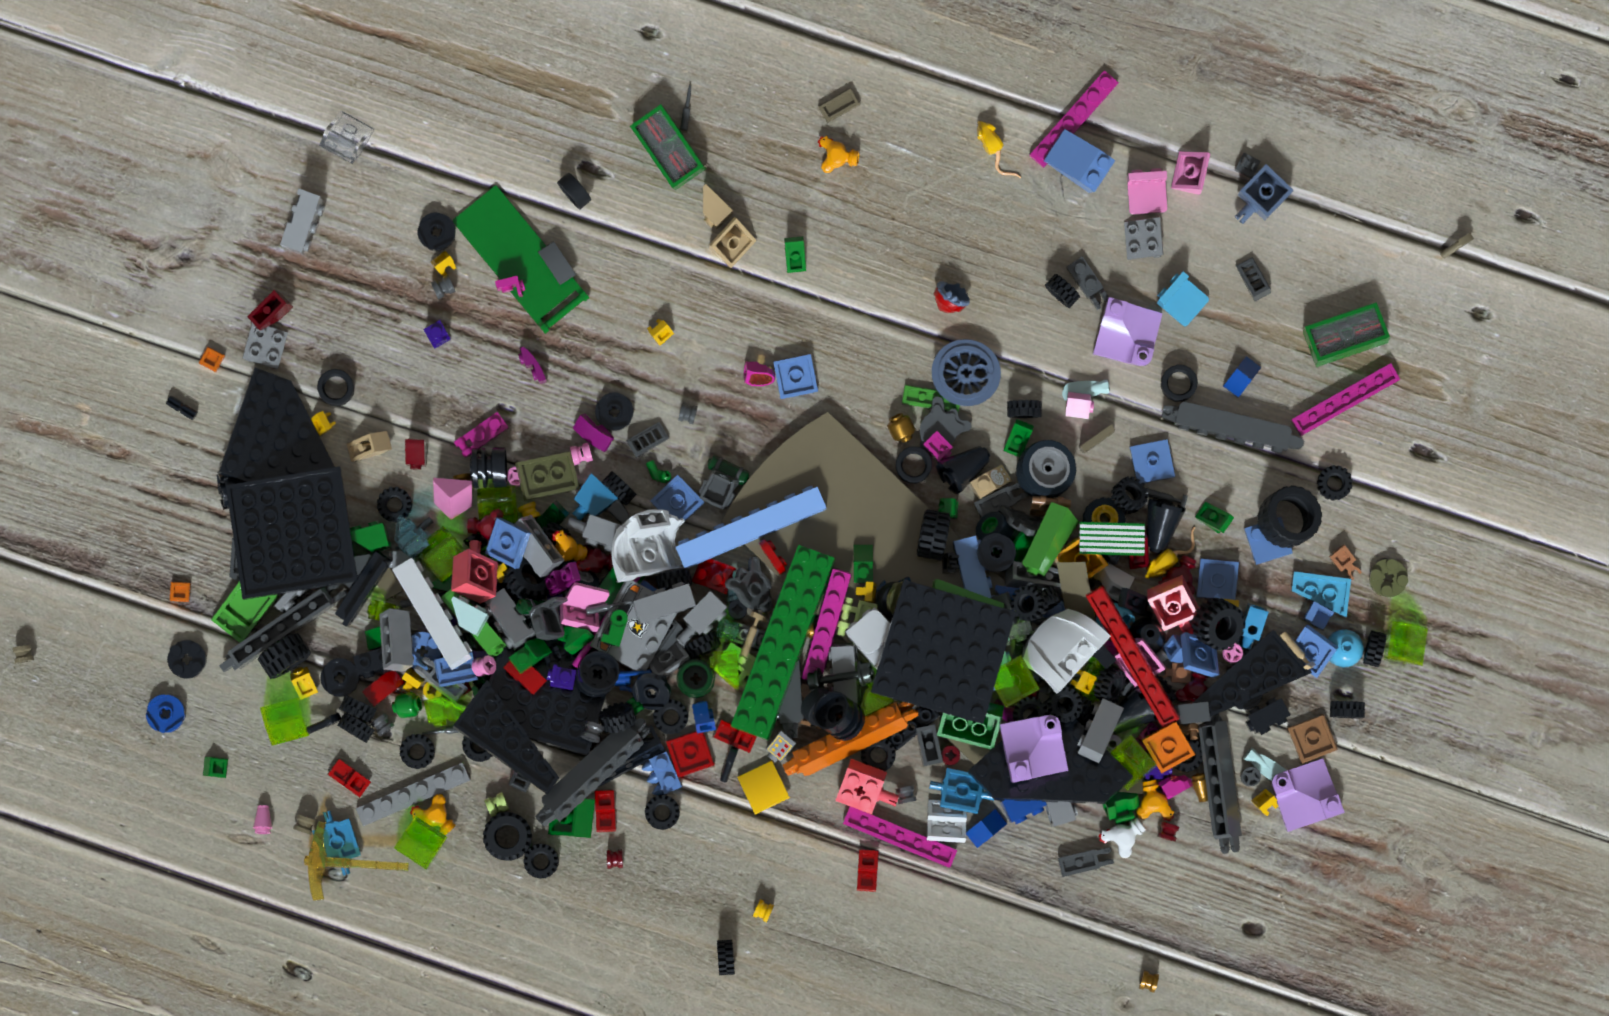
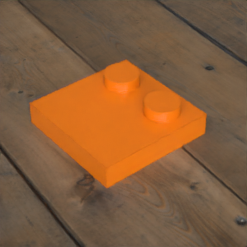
(1168, 747)

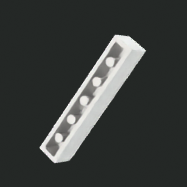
(432, 614)

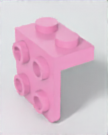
(1147, 191)
(574, 610)

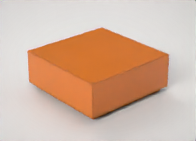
(211, 359)
(180, 591)

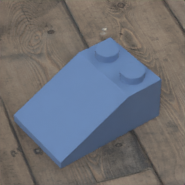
(1079, 161)

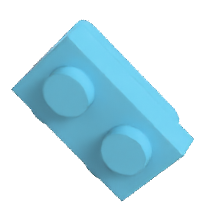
(1182, 299)

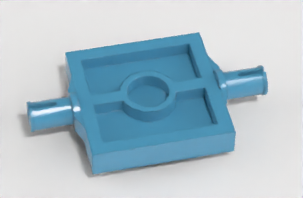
(960, 791)
(340, 839)

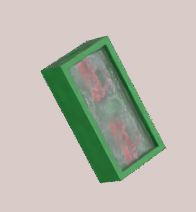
(668, 147)
(1346, 334)

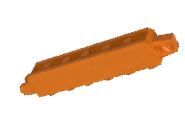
(830, 750)

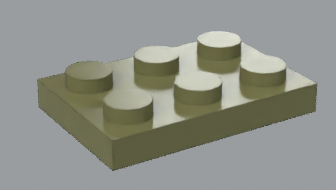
(547, 475)

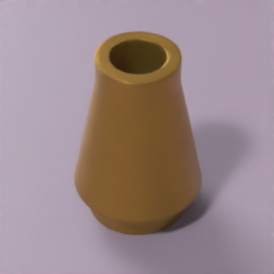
(1199, 786)

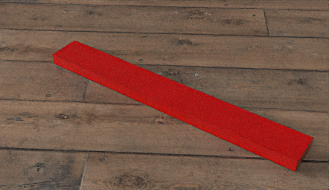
(1132, 656)

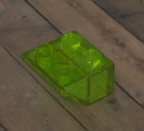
(501, 498)
(439, 553)
(1405, 643)
(441, 710)
(284, 721)
(1134, 759)
(421, 843)

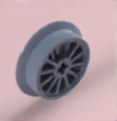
(990, 367)

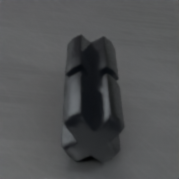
(179, 406)

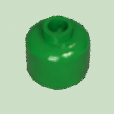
(407, 705)

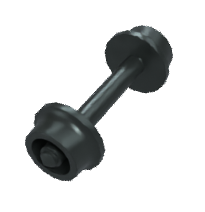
(864, 673)

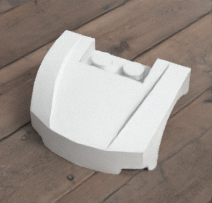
(646, 545)
(1063, 646)

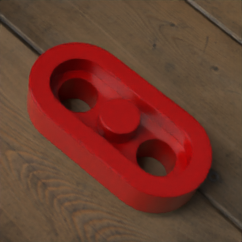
(778, 562)

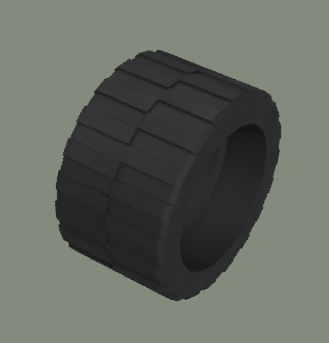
(1304, 502)

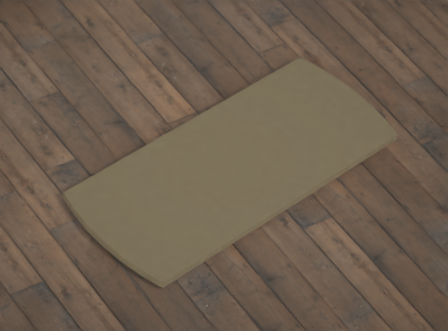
(862, 508)

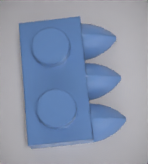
(663, 774)

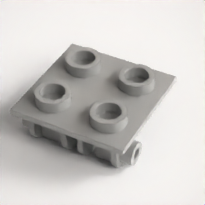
(1143, 238)
(265, 346)

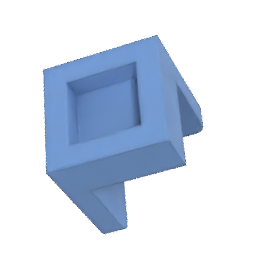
(1318, 615)
(1174, 649)

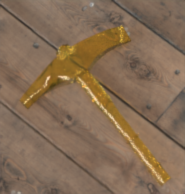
(318, 861)

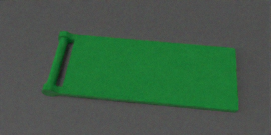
(512, 250)

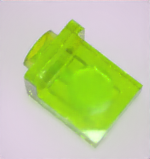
(378, 607)

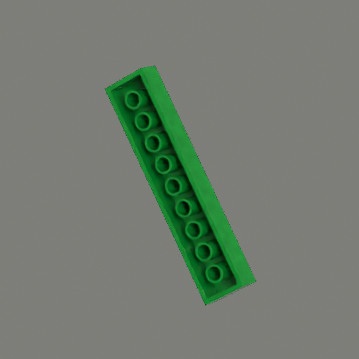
(783, 642)

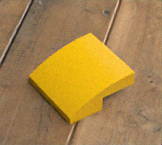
(763, 787)

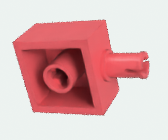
(474, 574)
(1173, 604)
(864, 797)

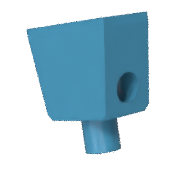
(593, 498)
(1254, 616)

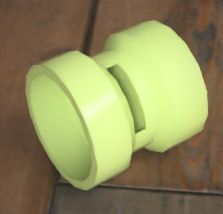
(501, 804)

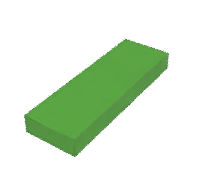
(923, 398)

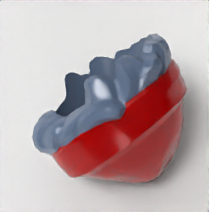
(950, 297)

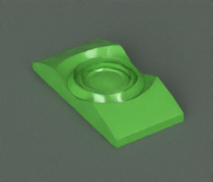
(241, 616)

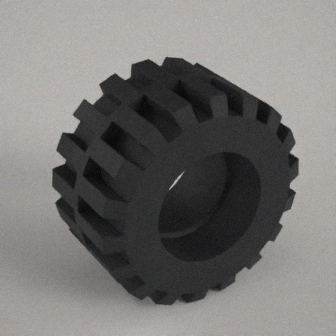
(933, 535)
(520, 587)
(1209, 616)
(284, 655)
(493, 826)

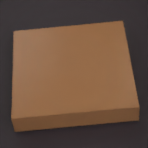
(1312, 738)

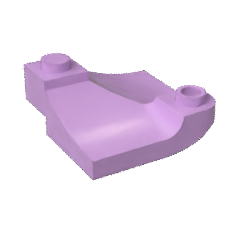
(1127, 332)
(1033, 748)
(1306, 795)

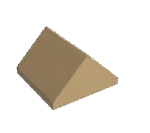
(732, 243)

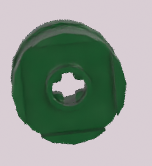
(692, 667)

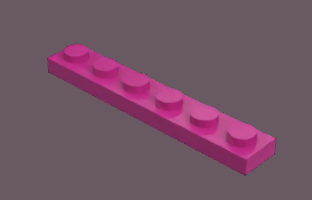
(1076, 115)
(1345, 399)
(827, 621)
(899, 837)

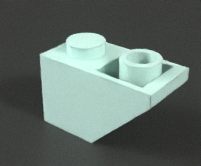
(468, 617)

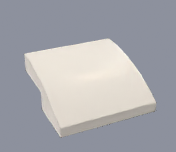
(945, 823)

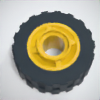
(1103, 506)

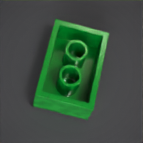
(971, 732)

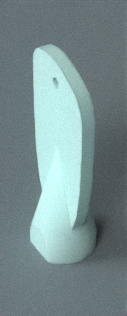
(1086, 387)
(1265, 765)

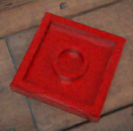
(690, 753)

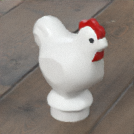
(1123, 836)

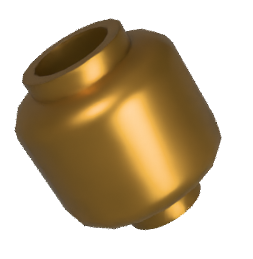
(901, 427)

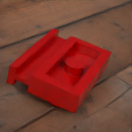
(713, 575)

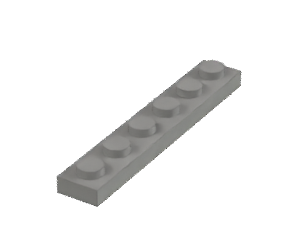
(413, 794)

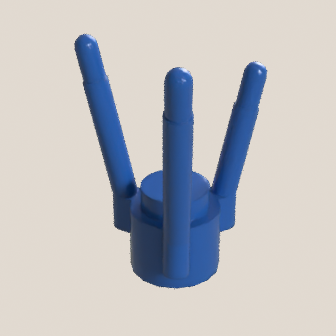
(625, 679)

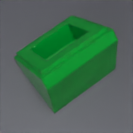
(1124, 817)

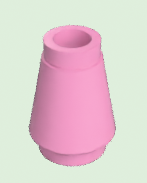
(262, 820)

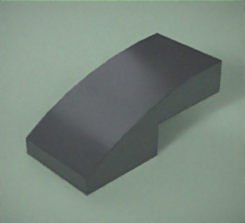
(556, 263)
(1193, 712)

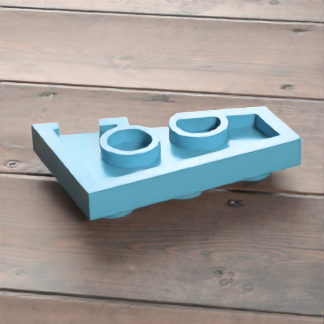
(1324, 590)

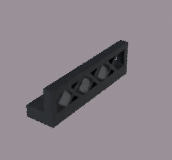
(363, 588)
(646, 752)

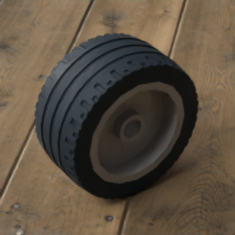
(1033, 464)

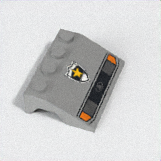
(638, 641)

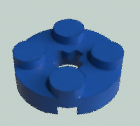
(163, 724)

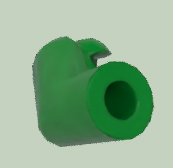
(657, 474)

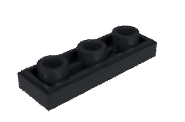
(924, 718)

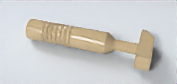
(751, 634)
(1297, 650)

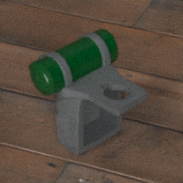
(722, 481)
(543, 616)

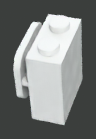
(870, 634)

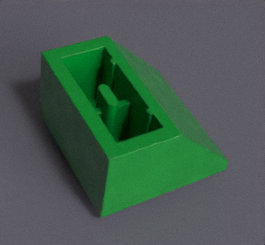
(373, 537)

